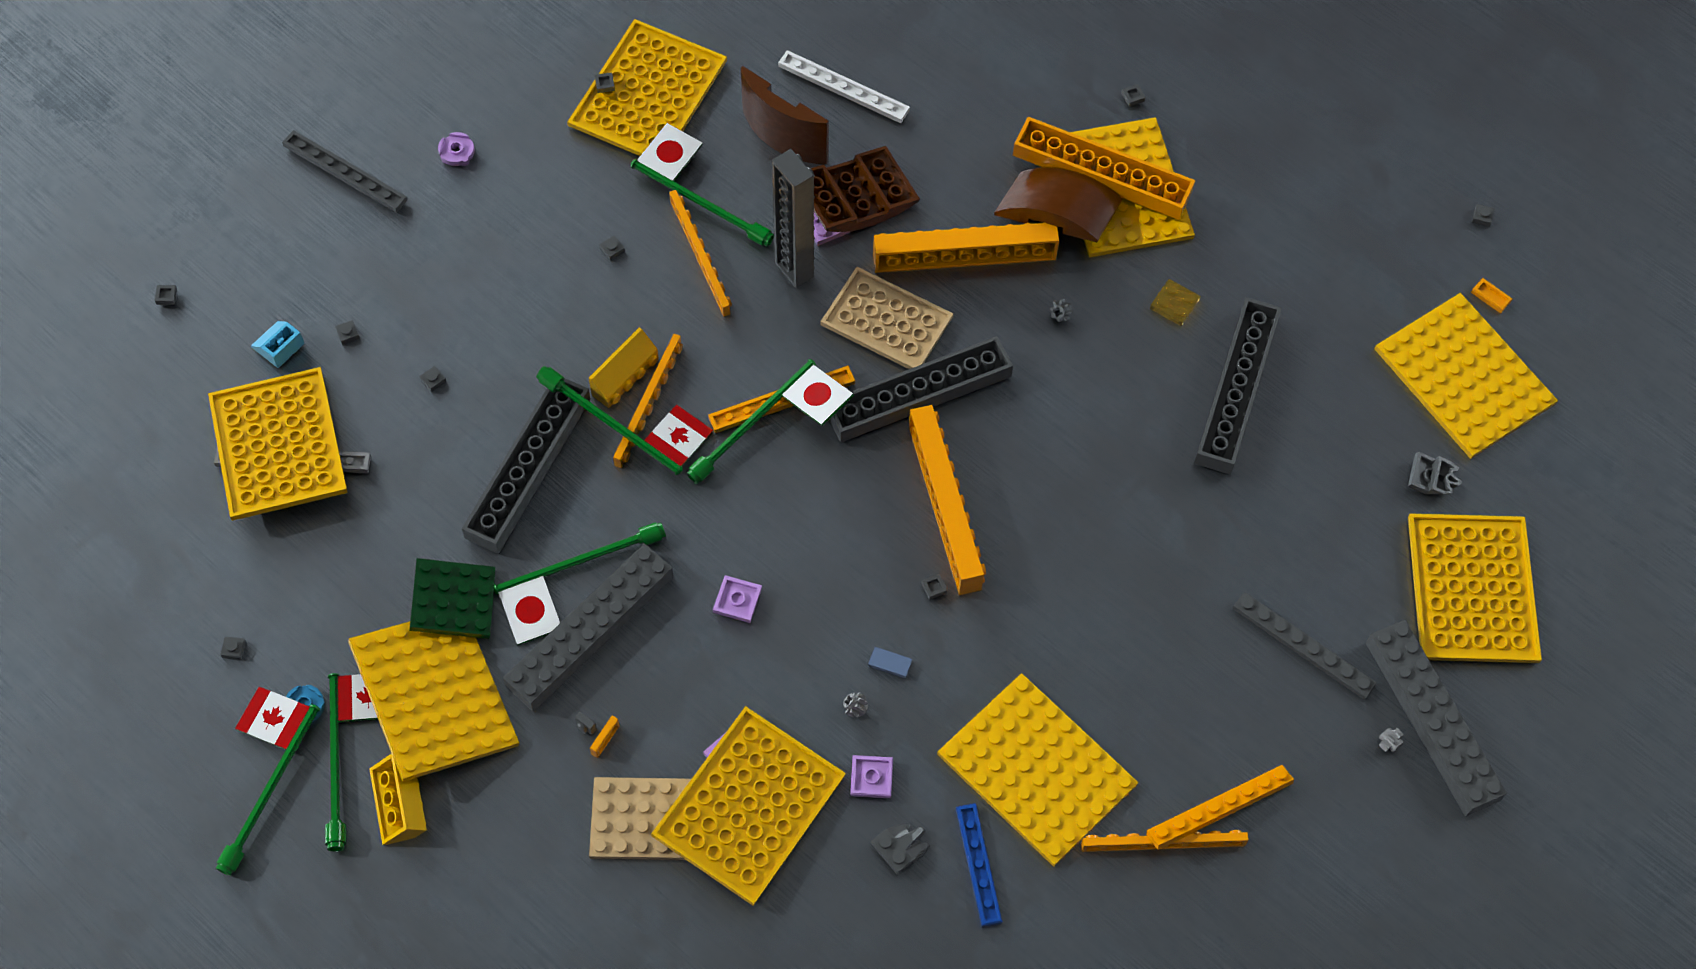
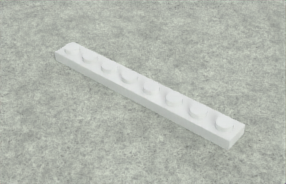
(844, 86)

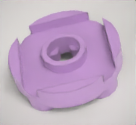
(459, 157)

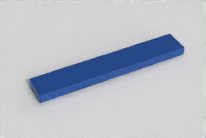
(979, 865)

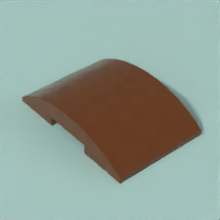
(783, 124)
(861, 191)
(1061, 199)

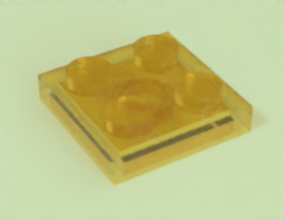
(1175, 302)

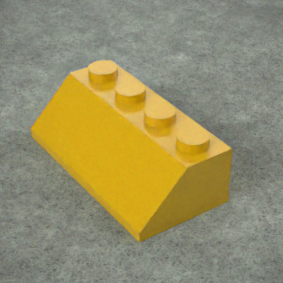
(623, 368)
(396, 803)

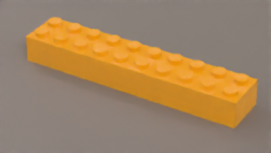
(1122, 173)
(965, 247)
(946, 500)

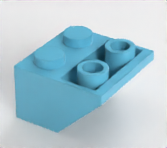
(279, 343)

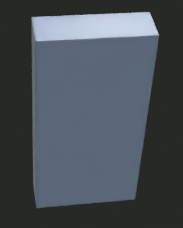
(890, 662)

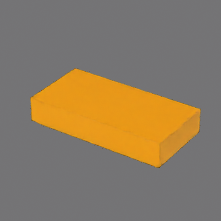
(1491, 295)
(604, 736)

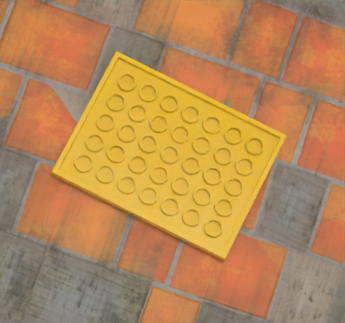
(655, 84)
(1132, 223)
(1465, 375)
(276, 443)
(1474, 588)
(432, 698)
(1037, 769)
(748, 805)

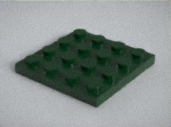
(452, 598)

